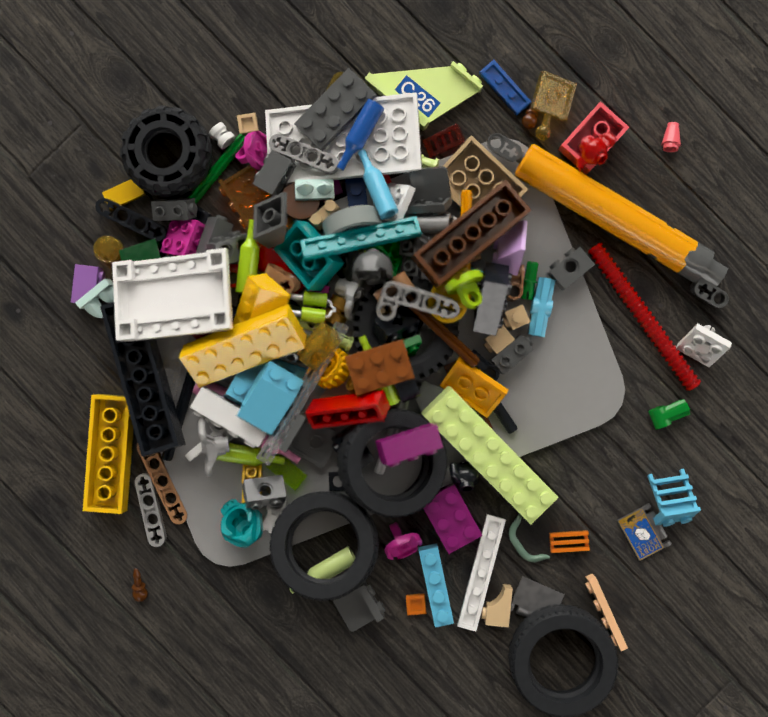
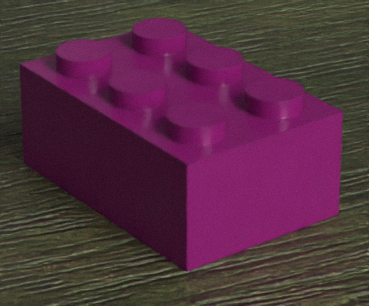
(452, 519)

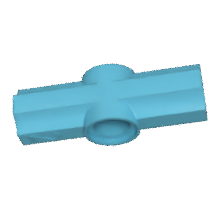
(541, 307)

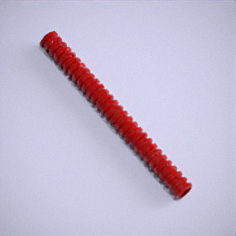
(644, 316)

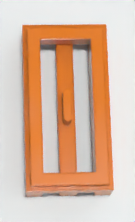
(574, 541)

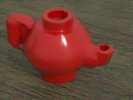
(595, 150)

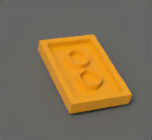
(474, 387)

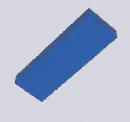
(505, 87)

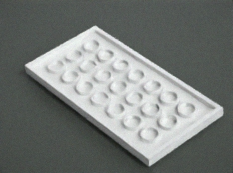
(391, 146)

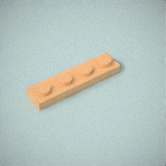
(601, 605)

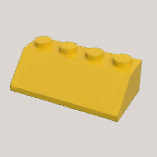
(260, 296)

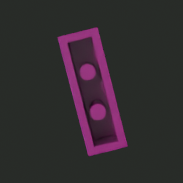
(409, 444)

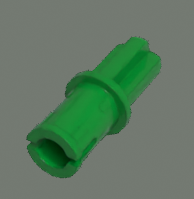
(530, 279)

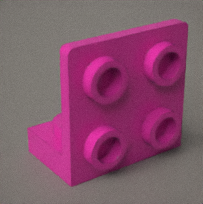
(182, 237)

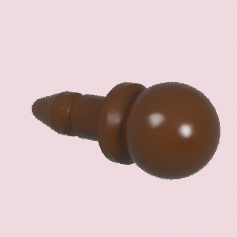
(530, 119)
(139, 591)

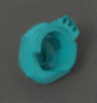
(240, 525)

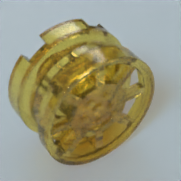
(107, 249)

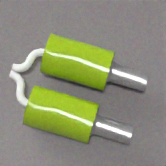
(312, 299)

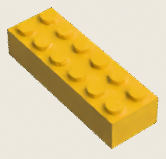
(244, 346)
(108, 455)

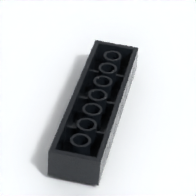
(145, 390)

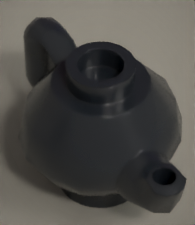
(464, 475)

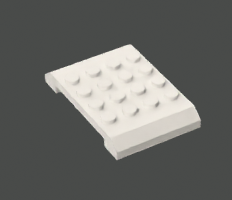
(172, 296)

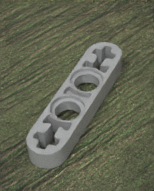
(305, 151)
(153, 509)

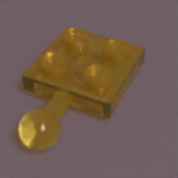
(553, 99)

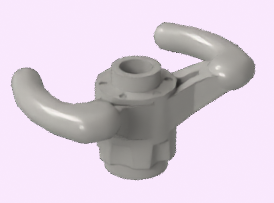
(351, 292)
(211, 447)

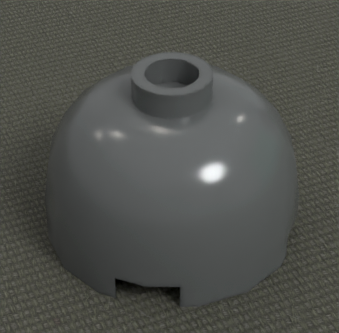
(373, 267)

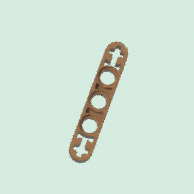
(164, 490)

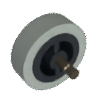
(350, 219)

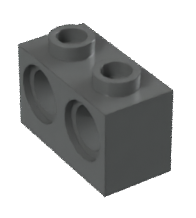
(229, 243)

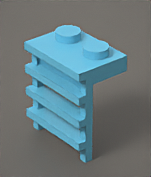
(674, 510)

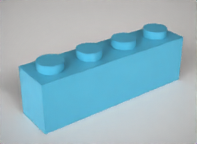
(436, 585)

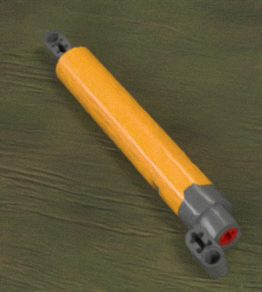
(618, 217)

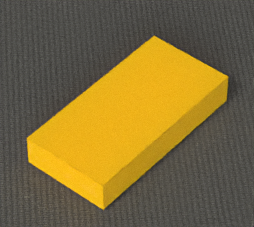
(124, 193)

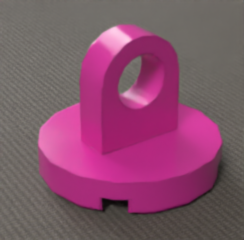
(253, 150)
(402, 544)

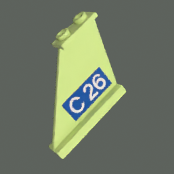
(436, 88)

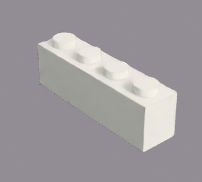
(223, 413)

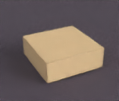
(247, 123)

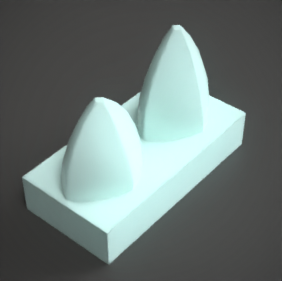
(314, 189)
(90, 301)

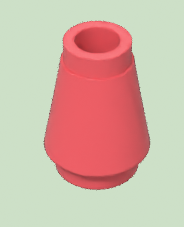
(671, 139)

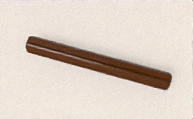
(446, 335)

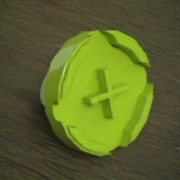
(467, 285)

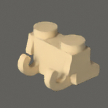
(318, 217)

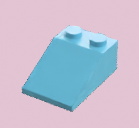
(241, 385)
(269, 397)

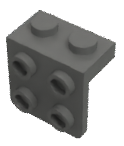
(431, 191)
(360, 607)

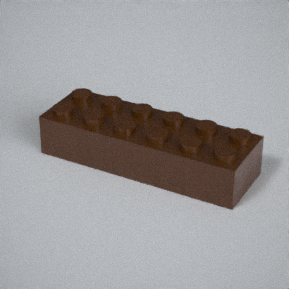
(471, 234)

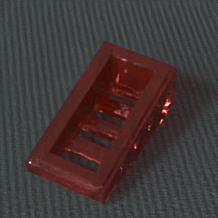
(461, 139)

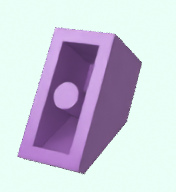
(85, 279)

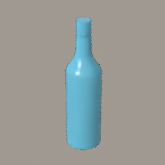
(378, 188)

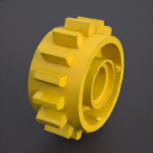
(335, 372)

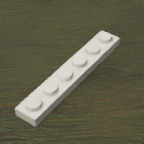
(481, 572)

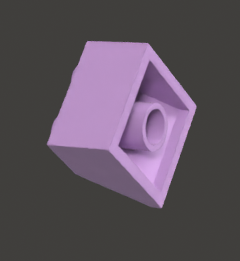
(511, 247)

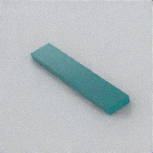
(360, 238)

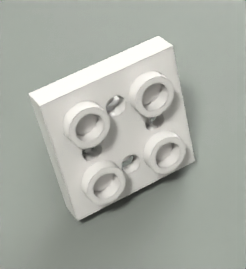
(402, 196)
(704, 341)

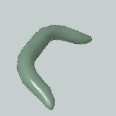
(518, 546)

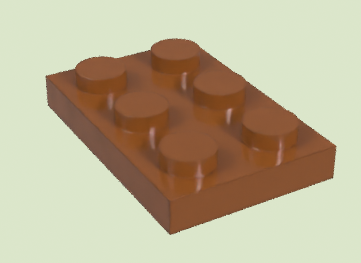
(379, 367)

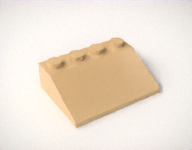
(479, 171)

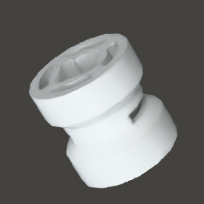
(221, 135)

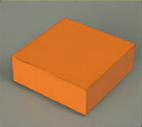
(416, 604)

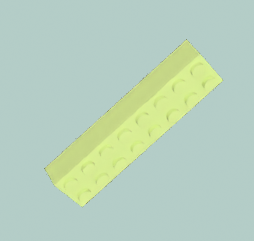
(489, 454)

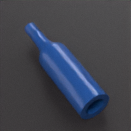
(361, 130)

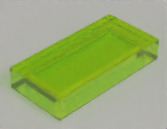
(291, 473)

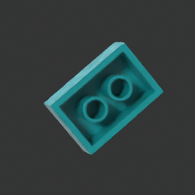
(311, 273)

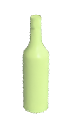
(332, 565)

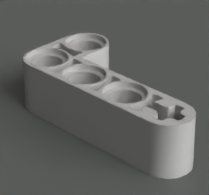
(417, 303)

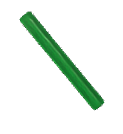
(218, 168)

